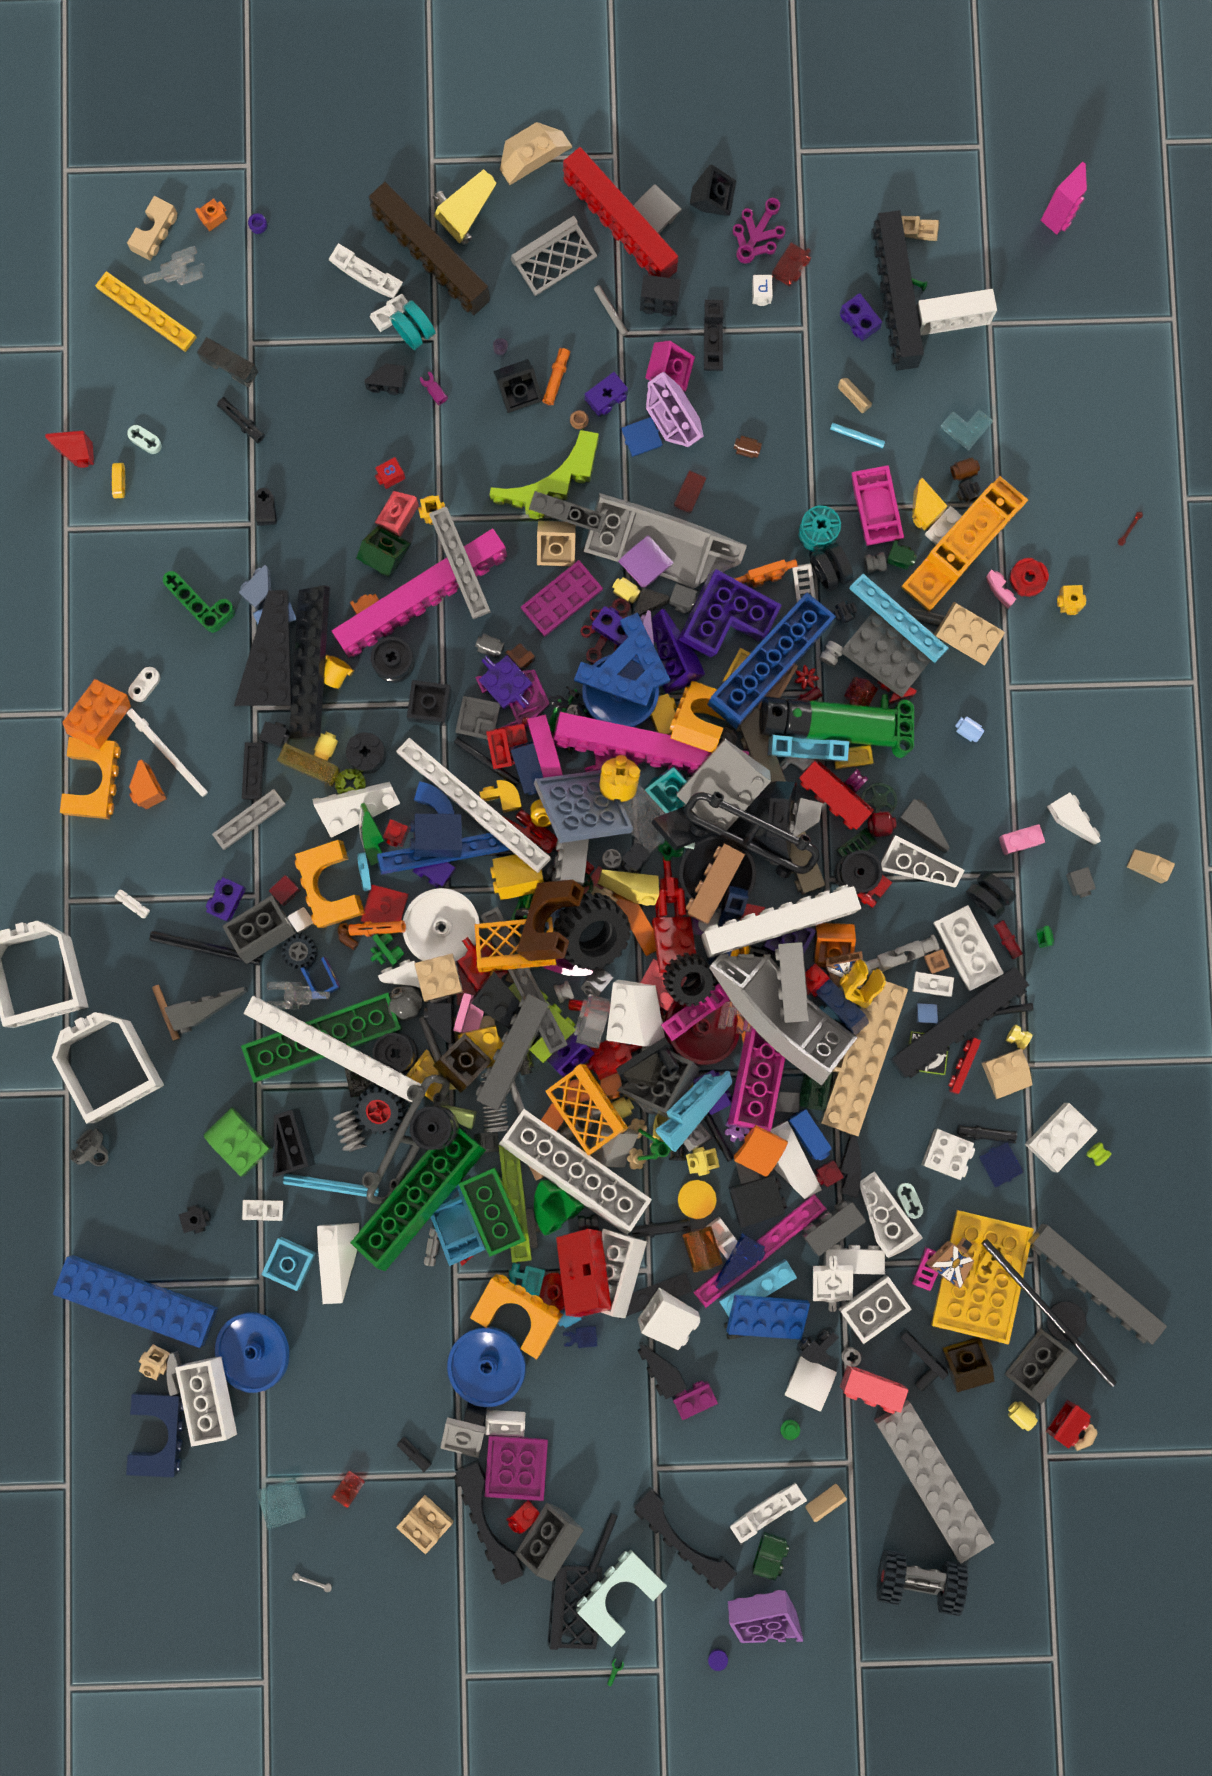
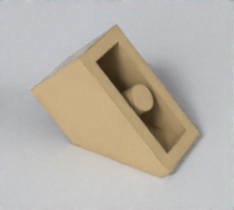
(1150, 866)

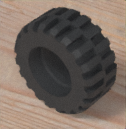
(606, 944)

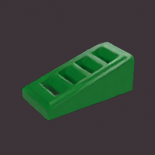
(1045, 937)

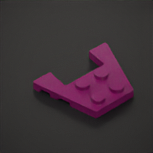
(534, 695)

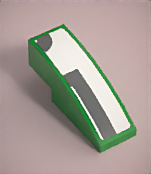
(369, 834)

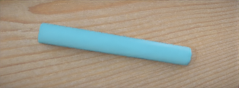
(857, 435)

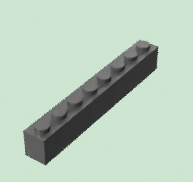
(1097, 1283)

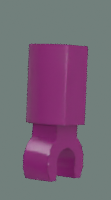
(434, 389)

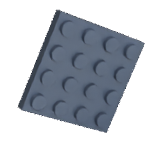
(579, 808)

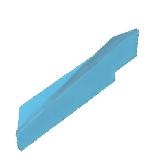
(692, 1108)

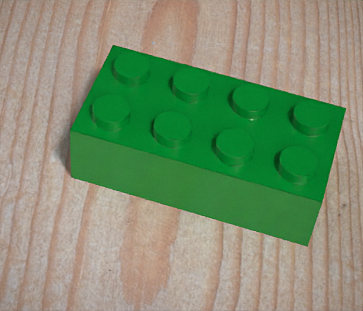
(492, 1211)

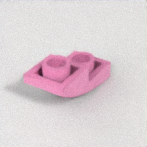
(996, 582)

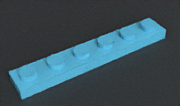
(899, 618)

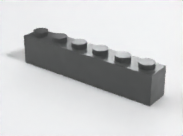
(513, 1052)

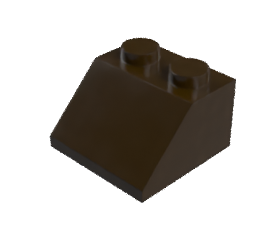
(462, 1063)
(968, 1364)

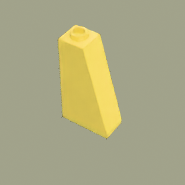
(464, 206)

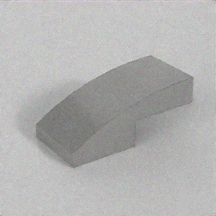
(172, 1381)

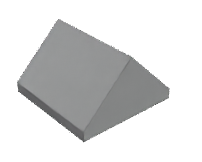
(616, 1150)

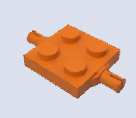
(773, 572)

